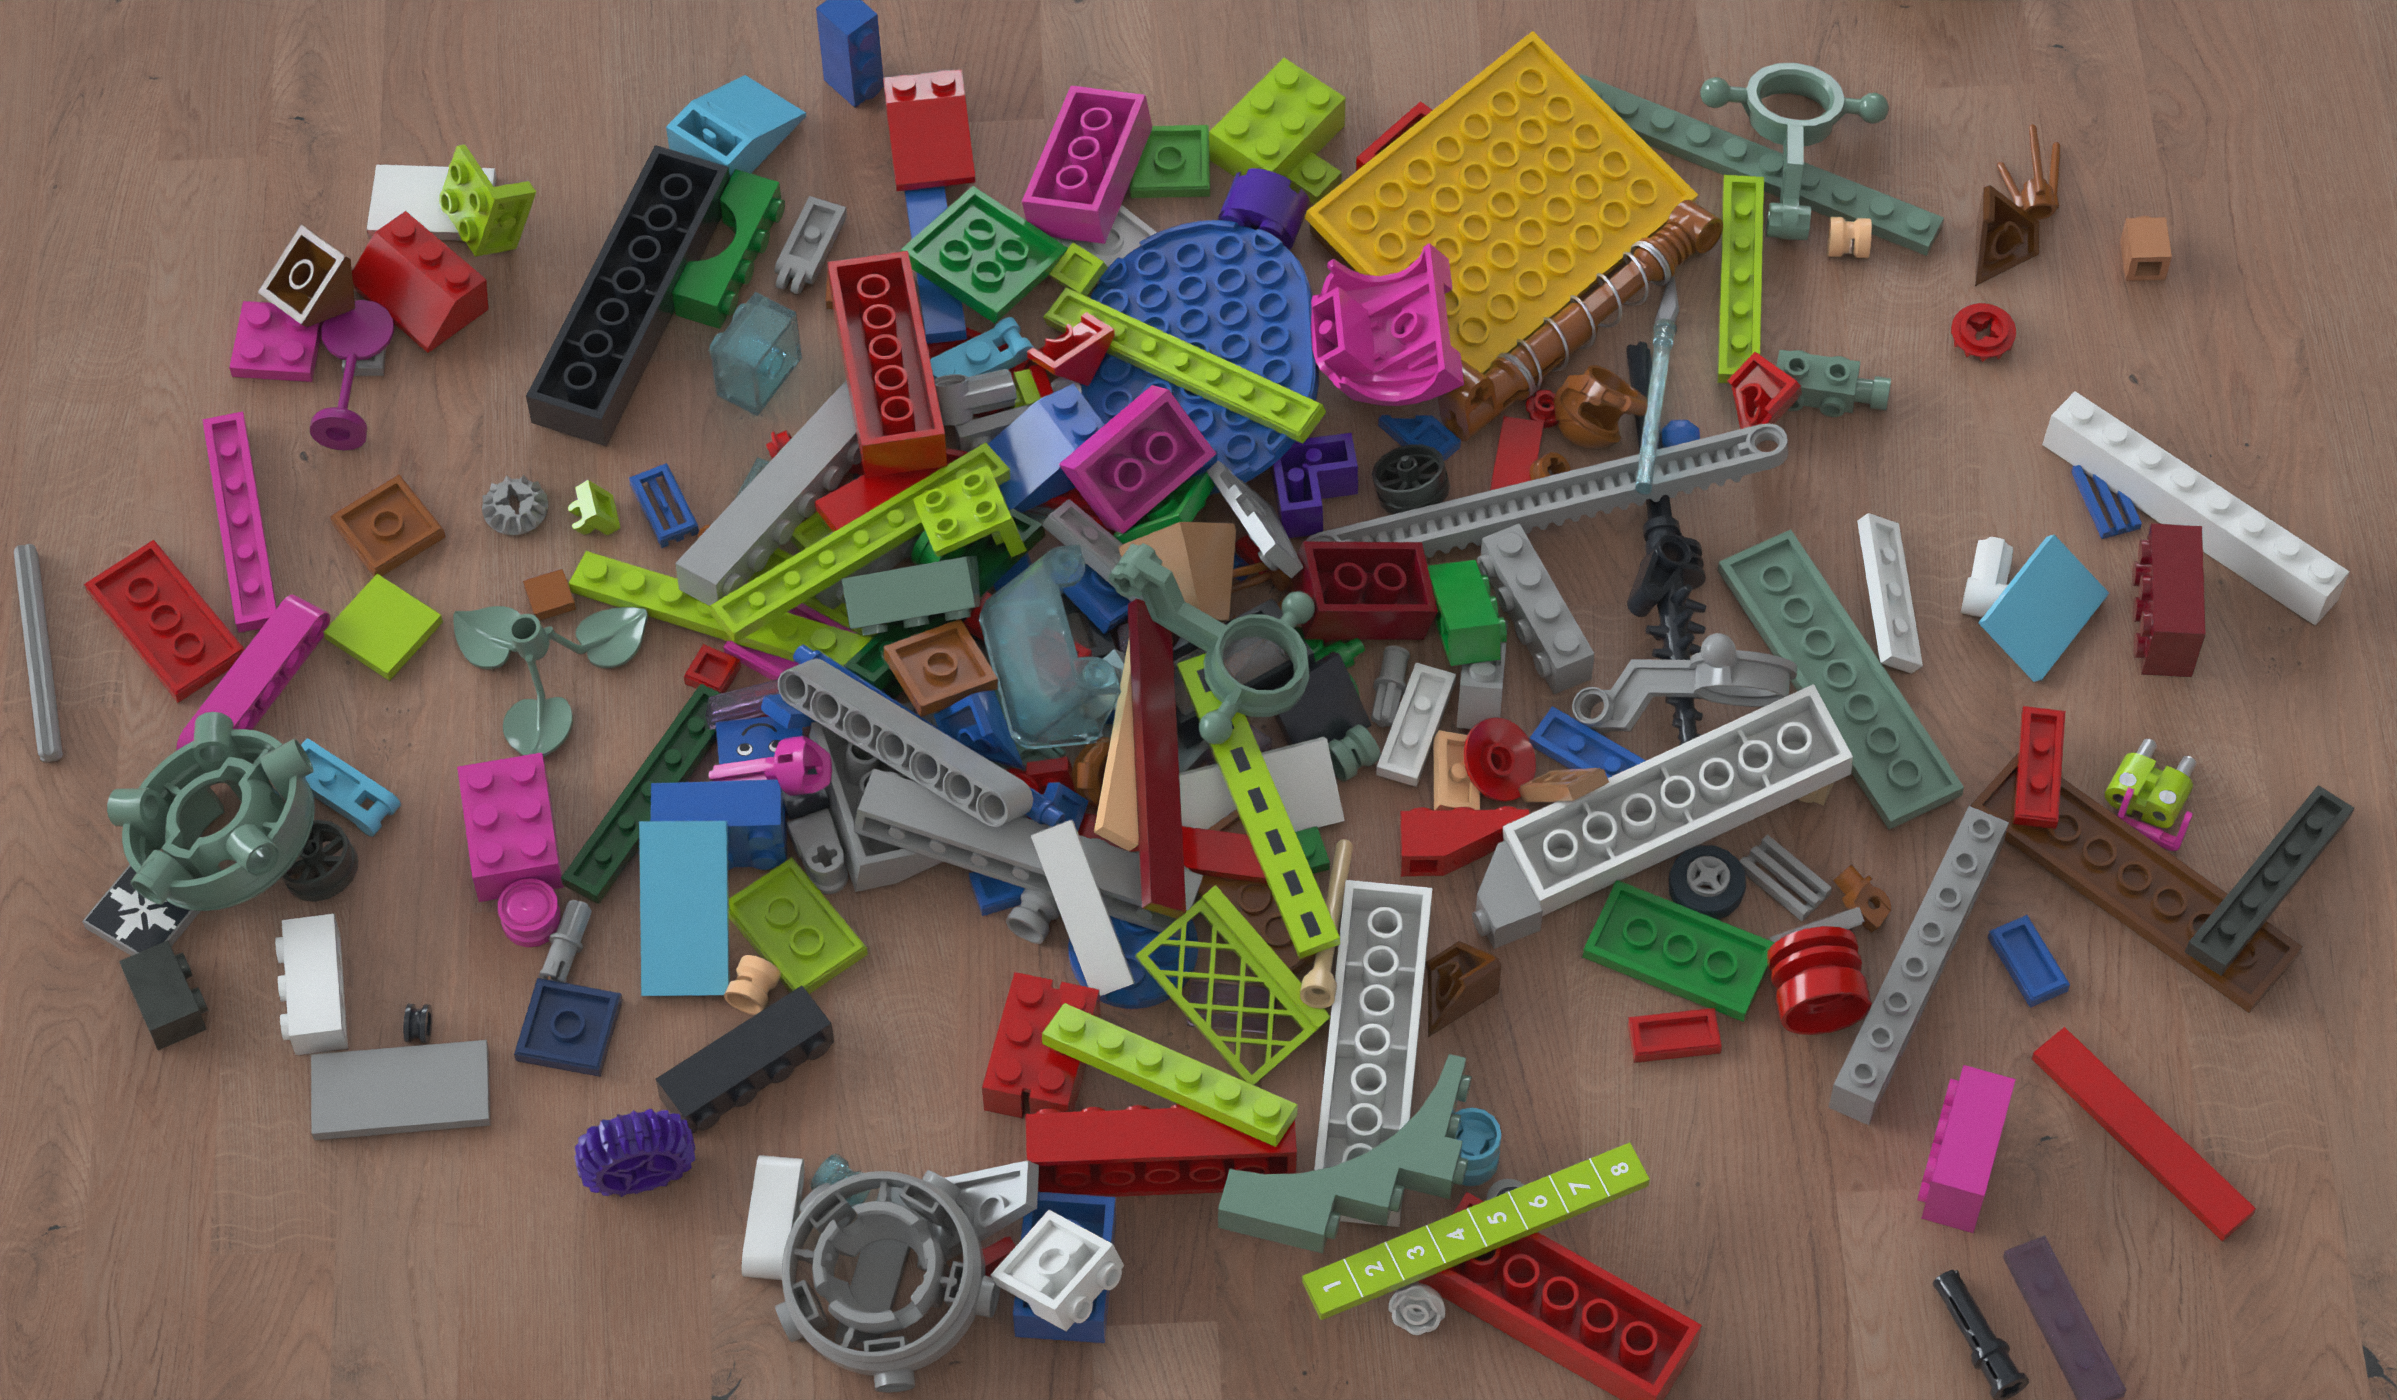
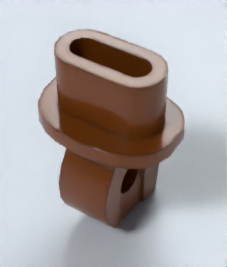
(1859, 892)

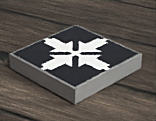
(133, 921)

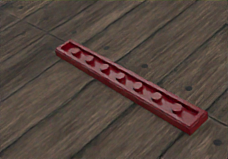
(1156, 764)

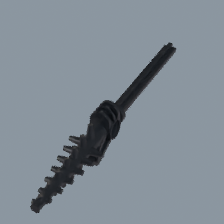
(1667, 571)

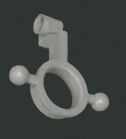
(1713, 674)

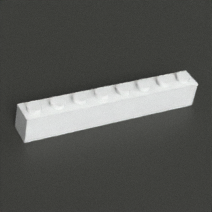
(2182, 496)

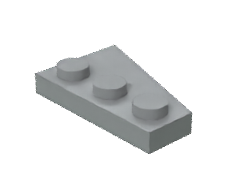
(1259, 520)
(990, 1201)

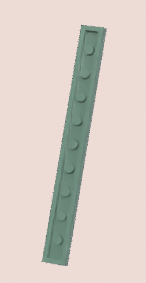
(1735, 155)

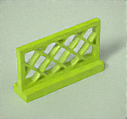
(1259, 959)

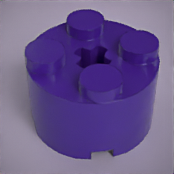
(1266, 203)

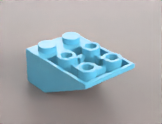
(734, 125)

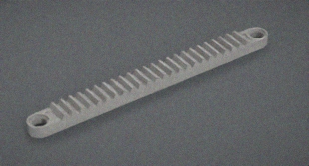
(1572, 493)

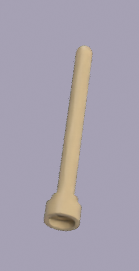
(1319, 985)

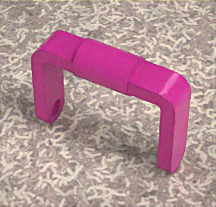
(2155, 834)

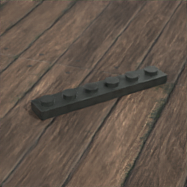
(2269, 880)

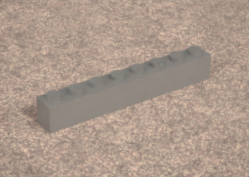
(773, 503)
(927, 824)

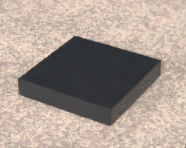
(1327, 706)

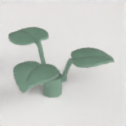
(493, 632)

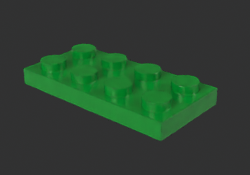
(1679, 950)

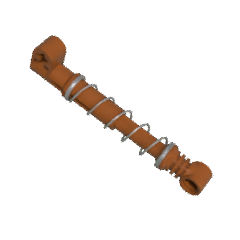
(1515, 374)

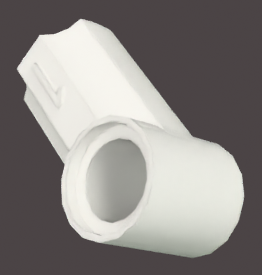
(1988, 576)

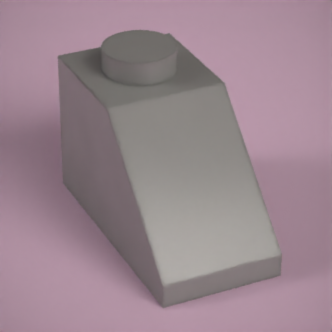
(1505, 901)

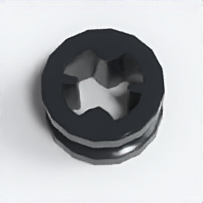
(417, 1023)

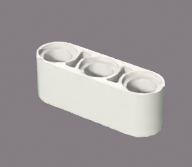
(771, 1214)

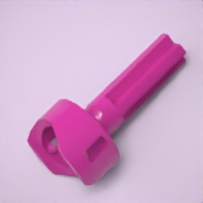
(789, 766)

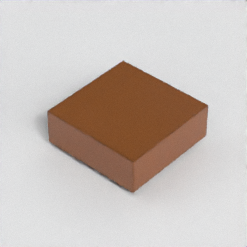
(549, 595)

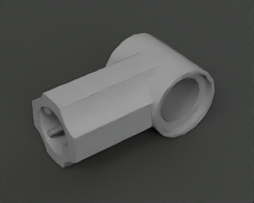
(964, 396)

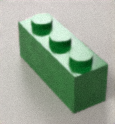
(1466, 613)

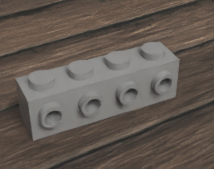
(1536, 609)

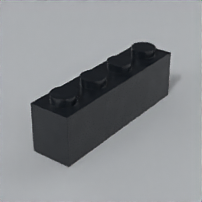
(746, 1060)

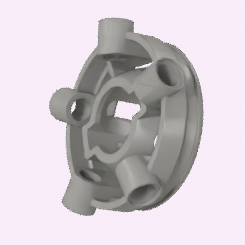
(962, 1289)

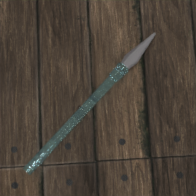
(1663, 339)

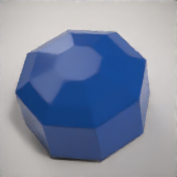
(1679, 432)

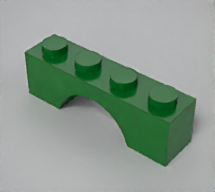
(711, 286)

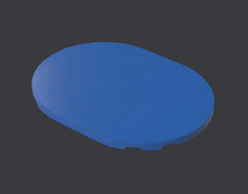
(1226, 294)

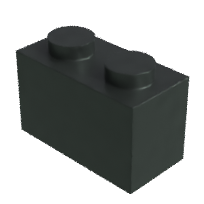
(163, 994)

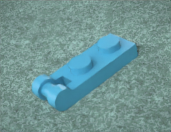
(981, 353)
(347, 788)

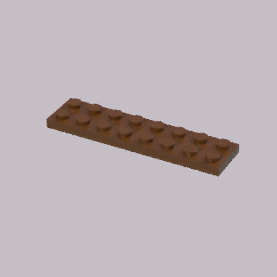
(2138, 885)

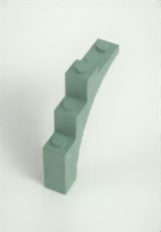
(1309, 1205)

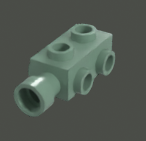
(1832, 383)

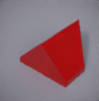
(1077, 351)
(1762, 392)

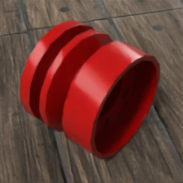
(1819, 980)

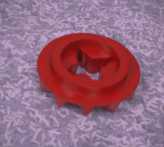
(1976, 318)

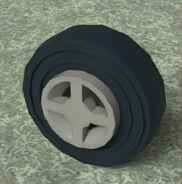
(1710, 867)

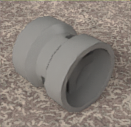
(1033, 916)

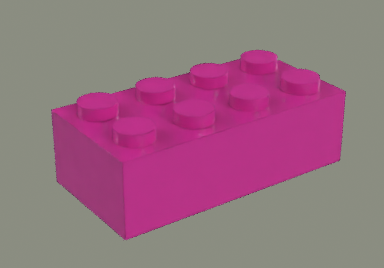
(1087, 164)

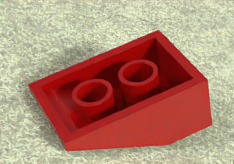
(929, 130)

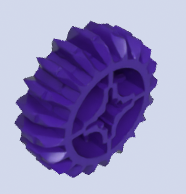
(634, 1152)

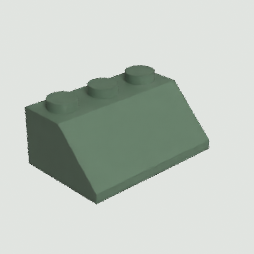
(912, 594)

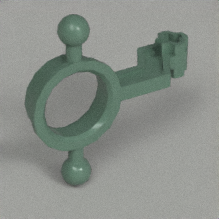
(1788, 218)
(1142, 574)

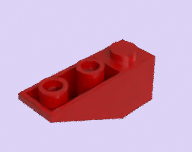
(1449, 839)

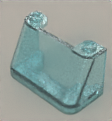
(1042, 683)

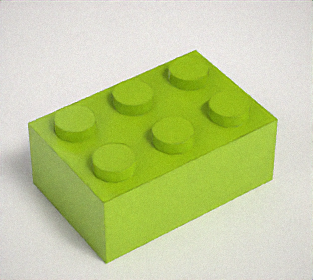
(1277, 123)

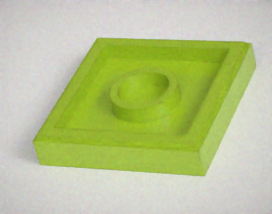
(383, 627)

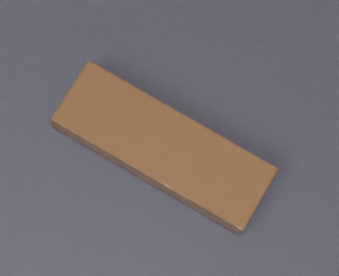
(1563, 785)

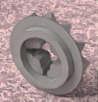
(500, 514)

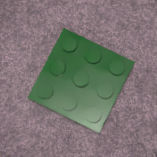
(984, 254)

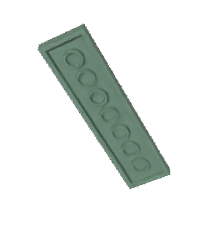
(1808, 625)

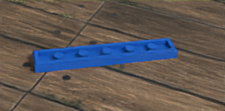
(940, 311)

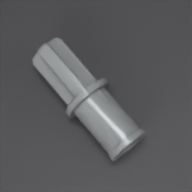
(1389, 685)
(566, 941)

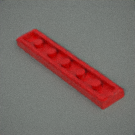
(1205, 851)
(2143, 1134)

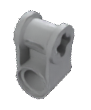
(820, 850)

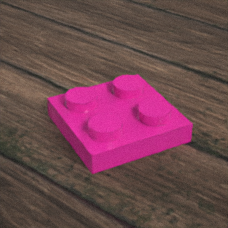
(273, 345)

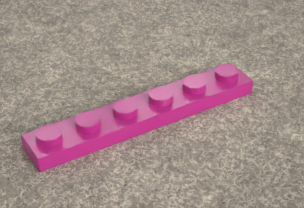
(240, 520)

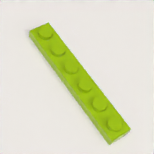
(1740, 272)
(1170, 1074)

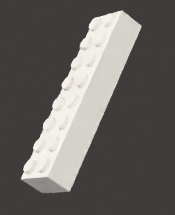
(1679, 799)
(1373, 1021)

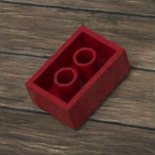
(1366, 590)
(2169, 600)

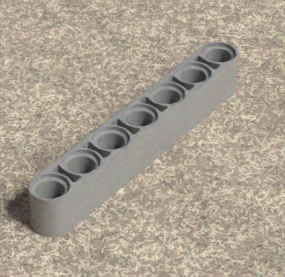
(905, 742)

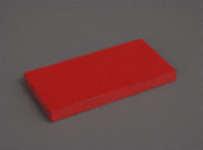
(165, 620)

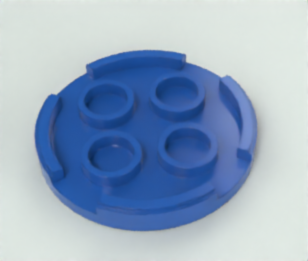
(1145, 990)

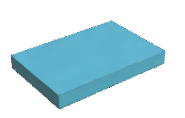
(2043, 608)

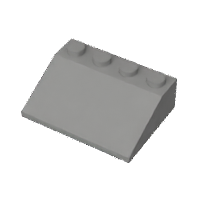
(867, 859)

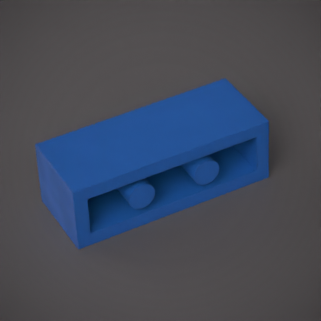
(850, 49)

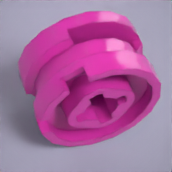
(529, 912)

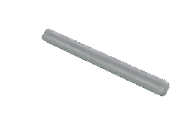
(38, 653)

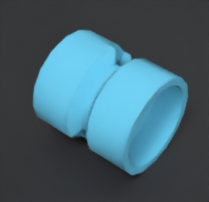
(1480, 1144)

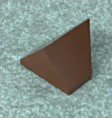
(2003, 235)
(1459, 982)

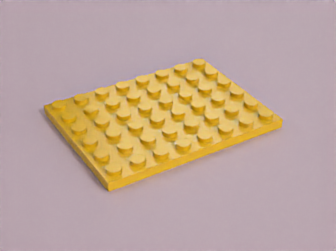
(1518, 187)

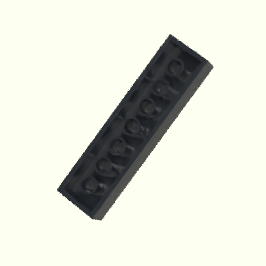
(628, 297)

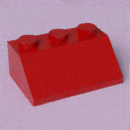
(419, 282)

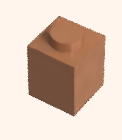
(2145, 248)

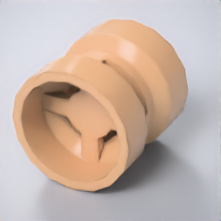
(1849, 237)
(752, 984)

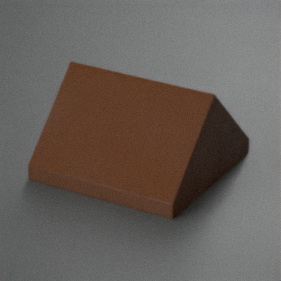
(310, 280)

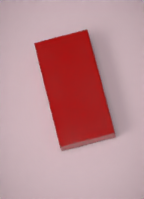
(1674, 1035)

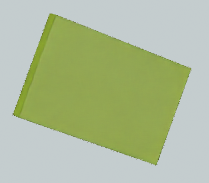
(795, 928)

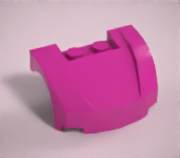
(1387, 333)

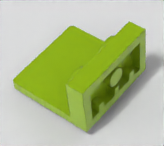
(484, 215)
(966, 512)

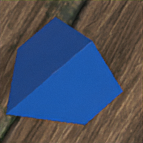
(981, 727)

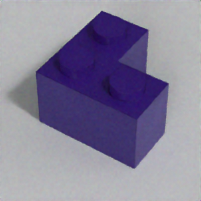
(1310, 473)

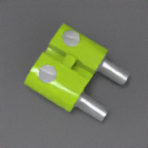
(2156, 792)

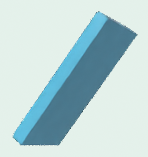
(684, 908)

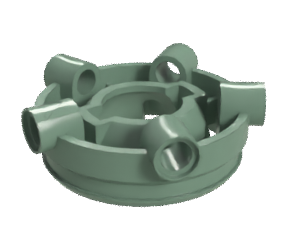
(178, 806)

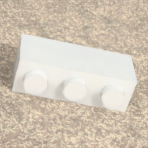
(312, 984)

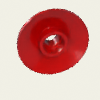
(1510, 753)

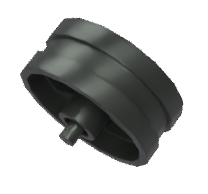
(1406, 481)
(330, 872)

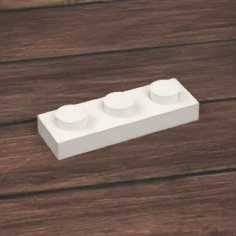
(1416, 724)

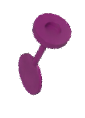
(350, 337)

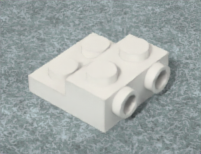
(1059, 1270)

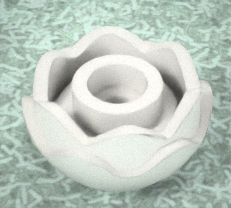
(1417, 1308)

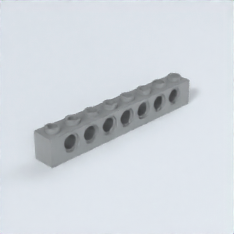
(1918, 966)

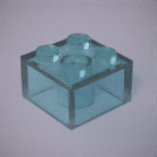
(755, 353)

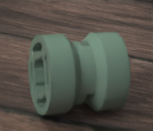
(1353, 752)

